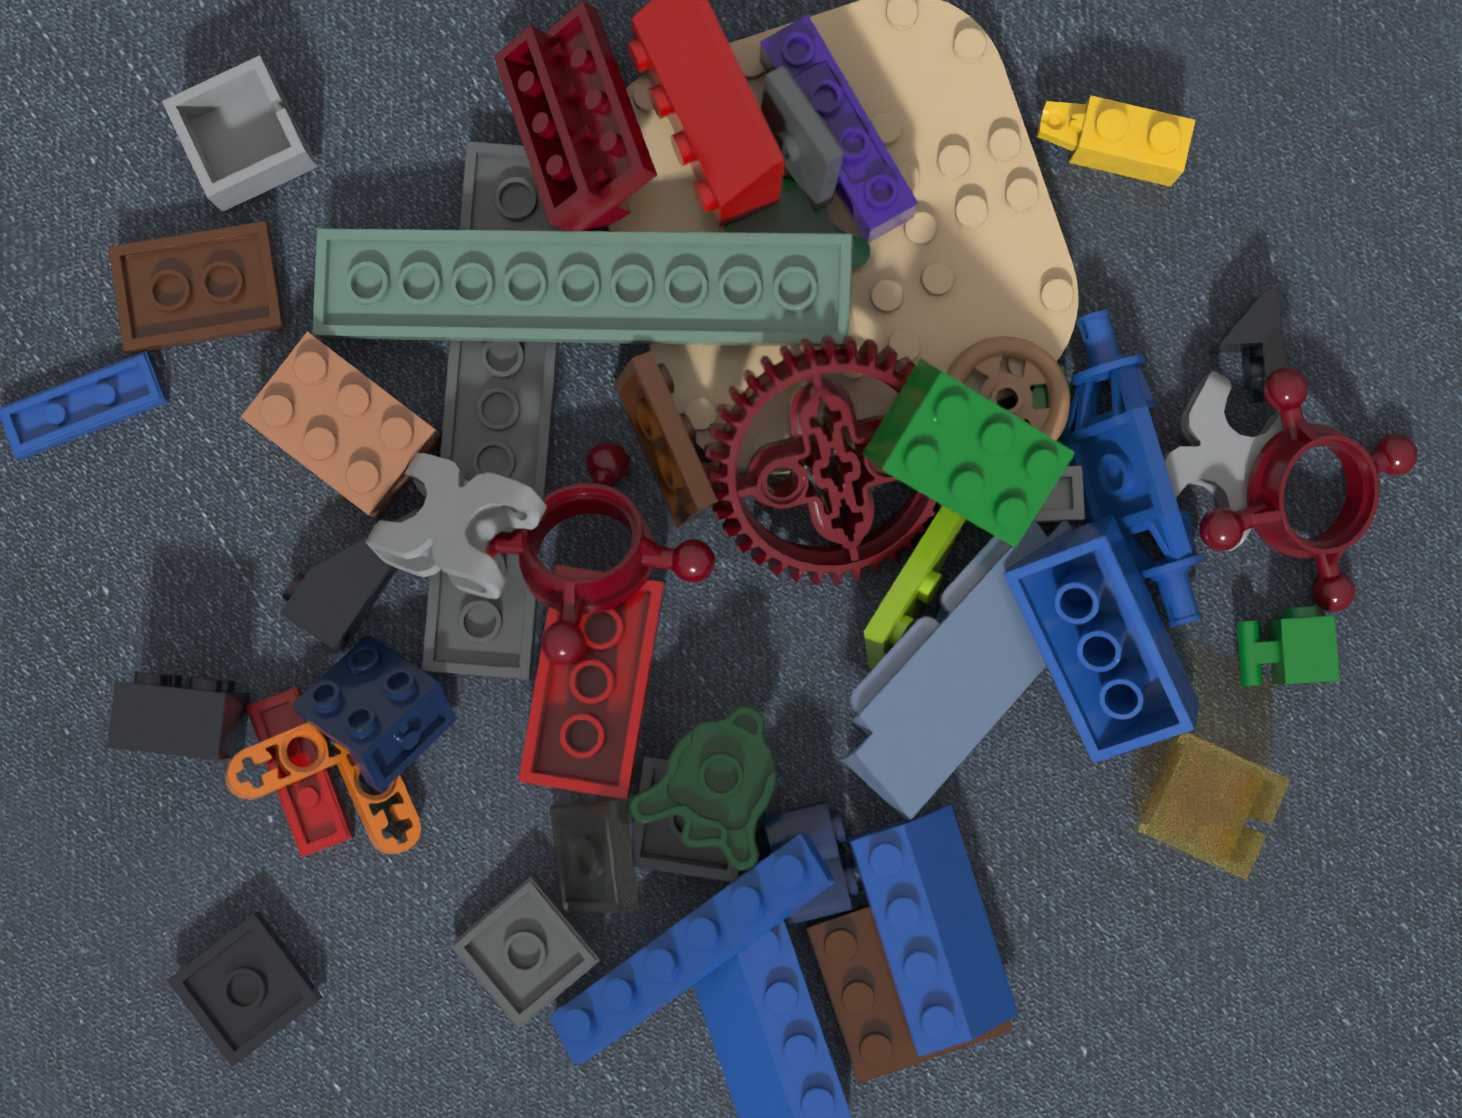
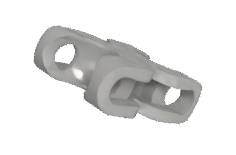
(1216, 452)
(456, 525)

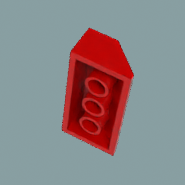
(708, 106)

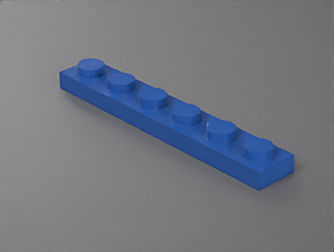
(692, 948)

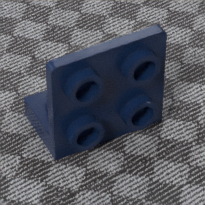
(377, 710)

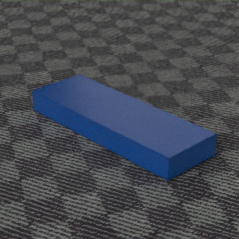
(83, 405)

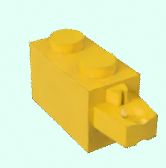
(1119, 138)

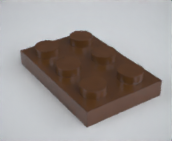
(196, 287)
(665, 438)

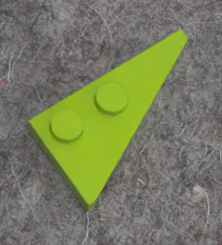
(913, 587)

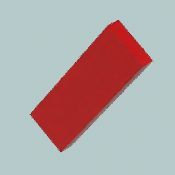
(311, 803)

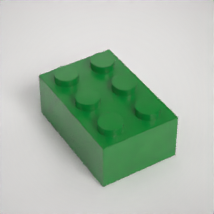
(967, 453)

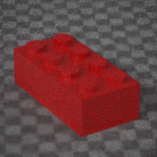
(592, 711)

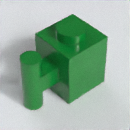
(1298, 649)

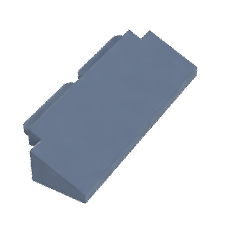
(947, 680)

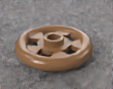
(1039, 369)

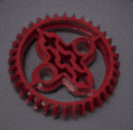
(854, 548)

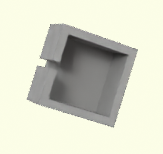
(239, 134)

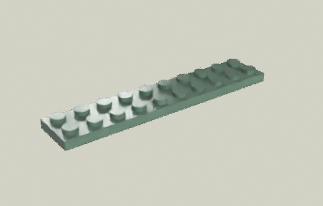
(583, 286)

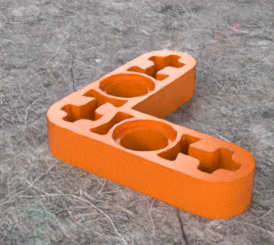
(350, 772)

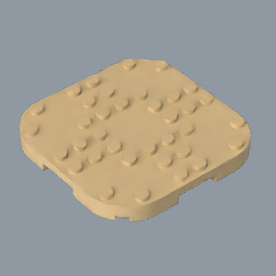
(966, 267)

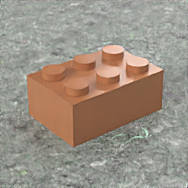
(341, 426)

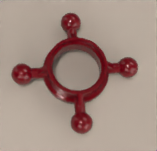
(607, 464)
(1265, 511)

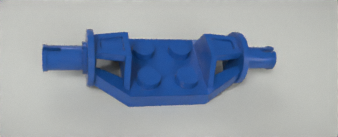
(1126, 466)

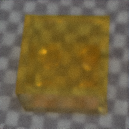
(1205, 801)

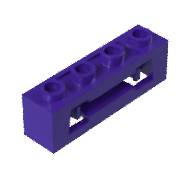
(868, 177)

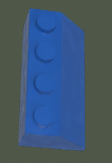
(1103, 640)
(933, 929)
(770, 1034)

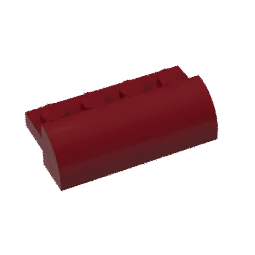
(575, 121)

